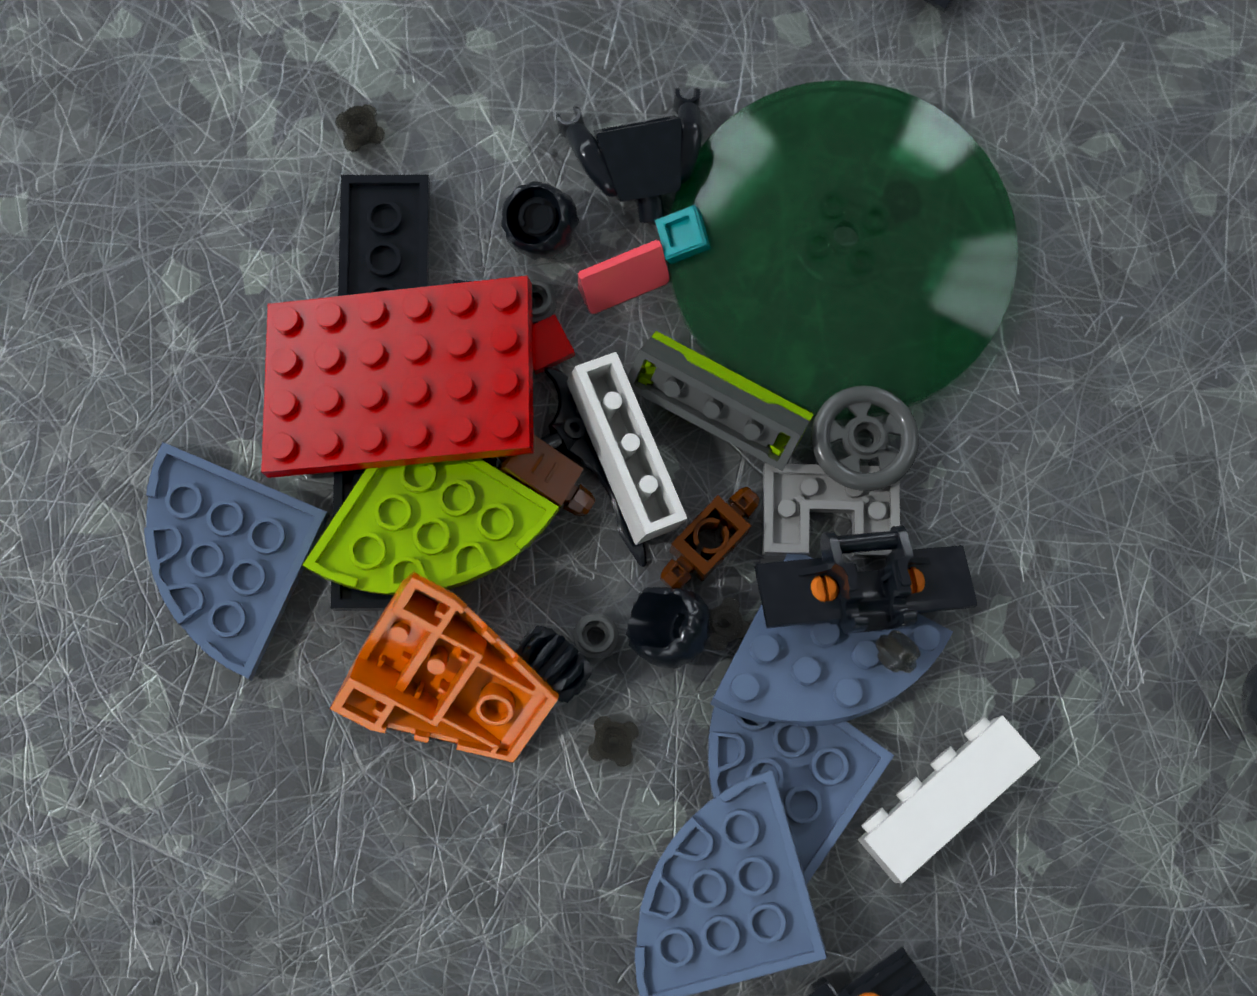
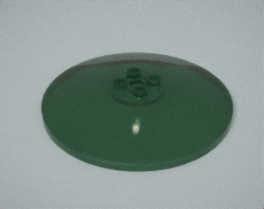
(818, 316)

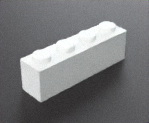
(626, 448)
(948, 798)

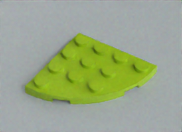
(431, 520)

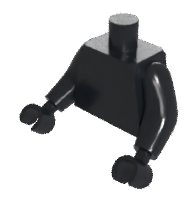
(640, 157)

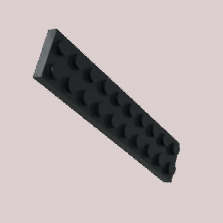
(379, 250)

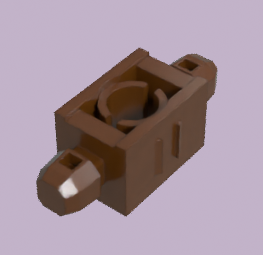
(550, 476)
(731, 516)

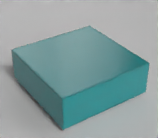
(682, 234)

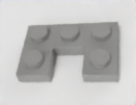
(806, 489)

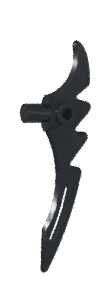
(571, 436)

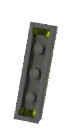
(718, 400)

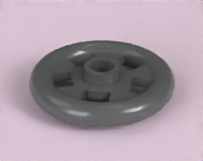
(858, 401)

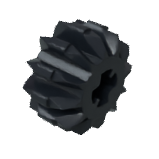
(555, 661)

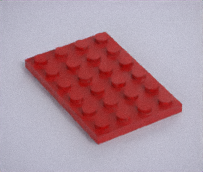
(399, 378)

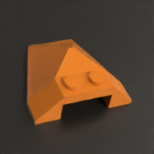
(443, 677)

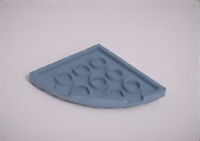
(225, 554)
(817, 671)
(818, 770)
(727, 898)

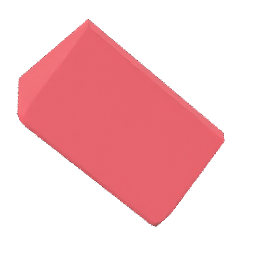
(623, 277)

